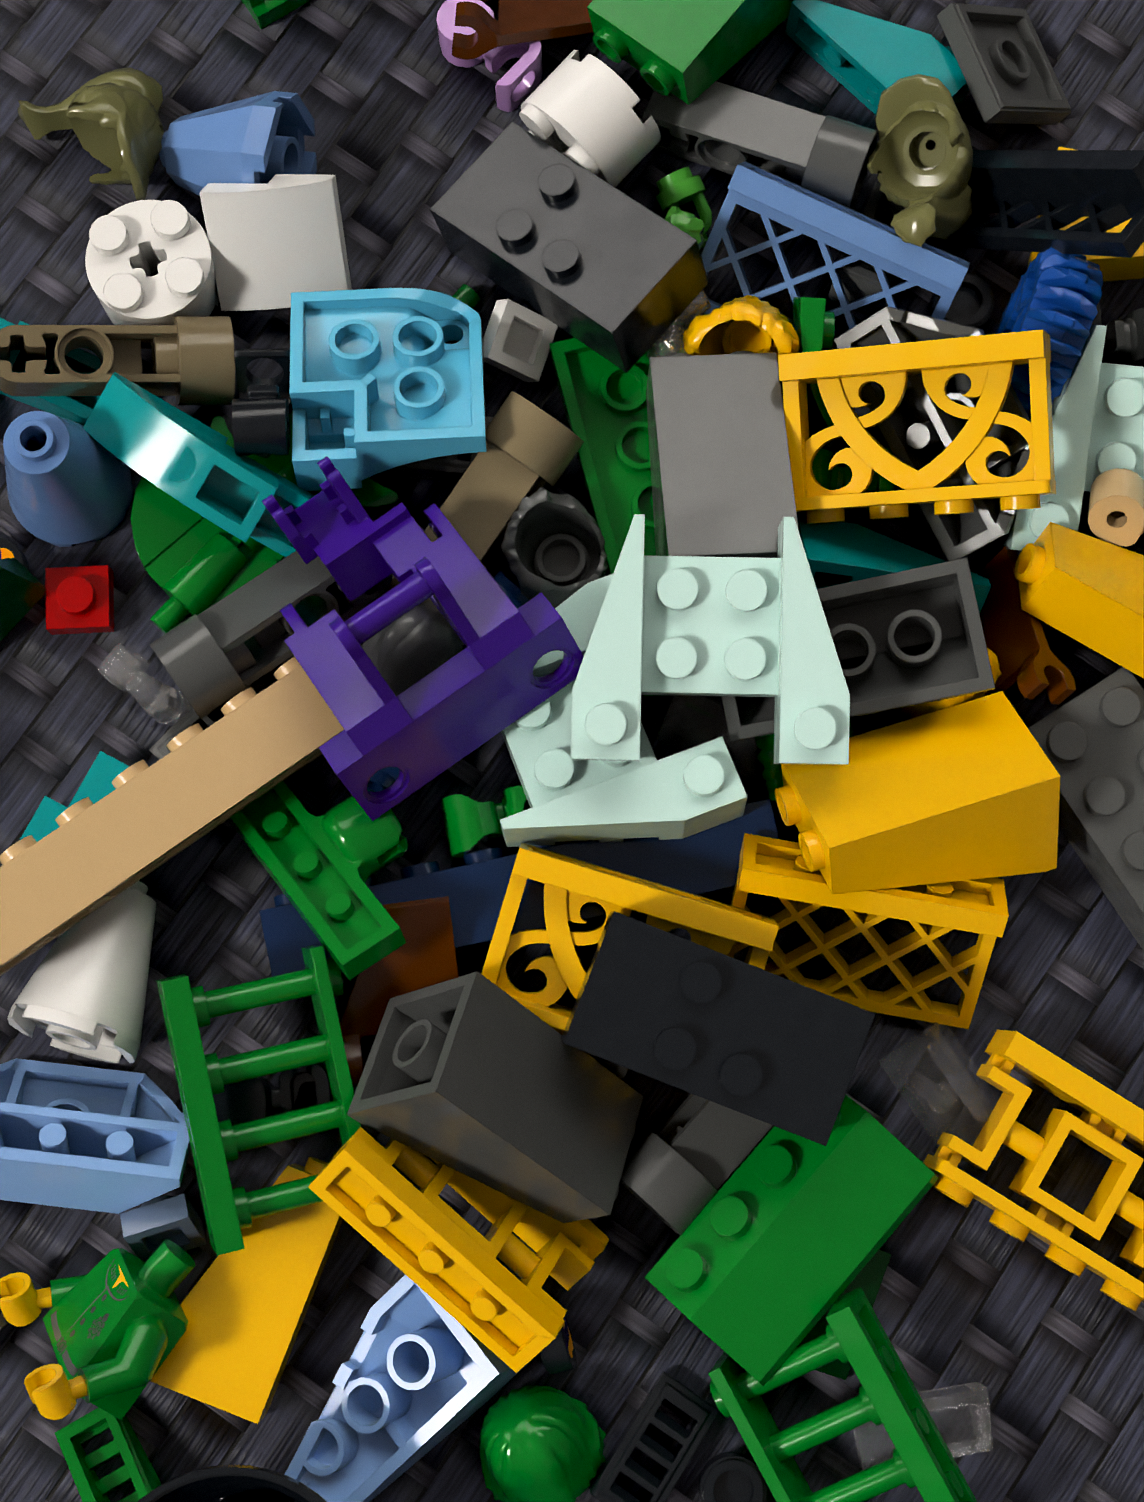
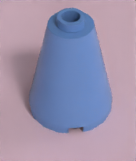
(63, 480)

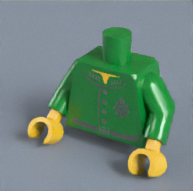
(104, 1328)

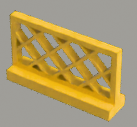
(974, 906)

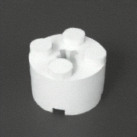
(590, 118)
(148, 239)

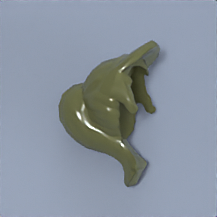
(113, 121)
(911, 173)

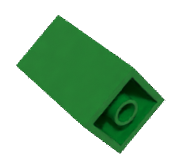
(682, 42)

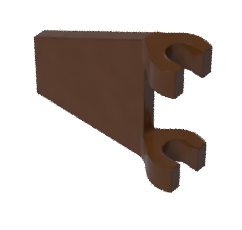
(517, 23)
(1019, 637)
(419, 963)

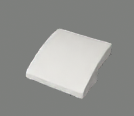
(275, 240)

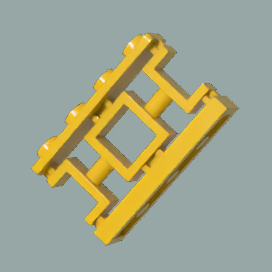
(1102, 1125)
(450, 1255)

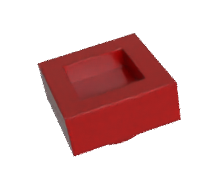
(79, 599)

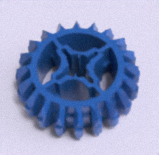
(1062, 299)

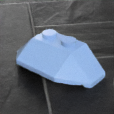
(87, 1137)

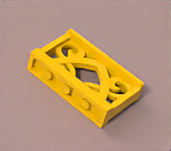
(988, 364)
(573, 883)

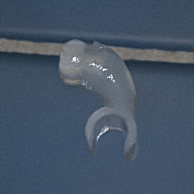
(156, 698)

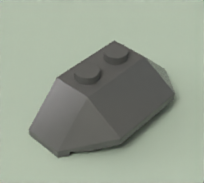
(923, 430)

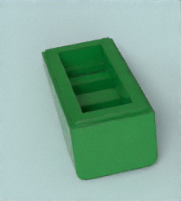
(125, 1443)

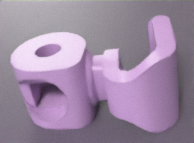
(527, 67)

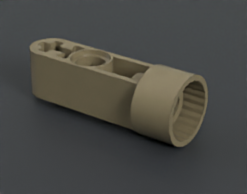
(188, 359)
(521, 456)

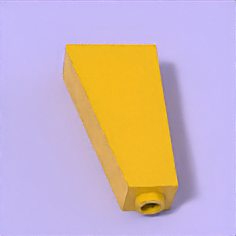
(1086, 592)
(252, 1308)

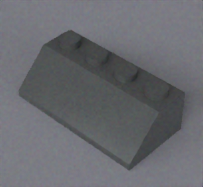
(898, 644)

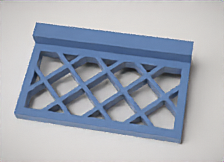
(834, 227)

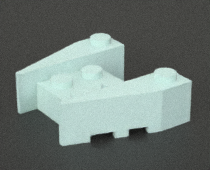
(1094, 431)
(712, 633)
(609, 798)

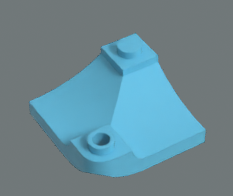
(380, 381)

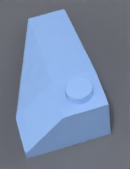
(395, 1397)

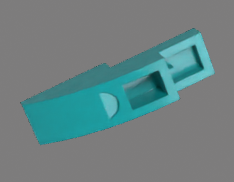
(192, 463)

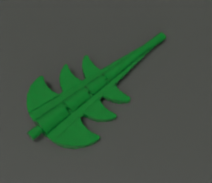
(200, 560)

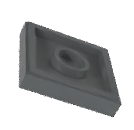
(1004, 64)

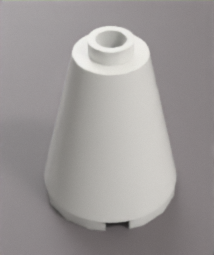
(94, 982)

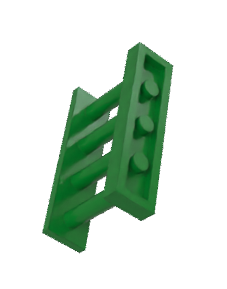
(205, 1075)
(884, 1398)

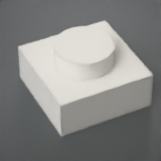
(517, 340)

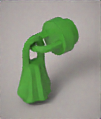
(678, 190)

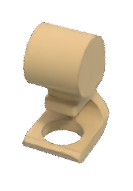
(1117, 507)

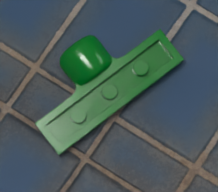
(324, 870)

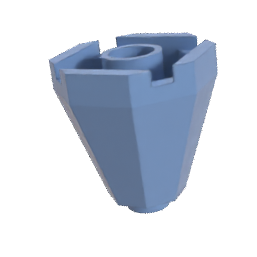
(240, 142)

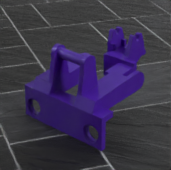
(457, 702)

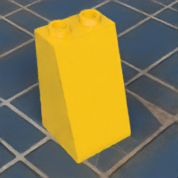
(929, 802)

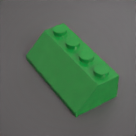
(790, 1236)

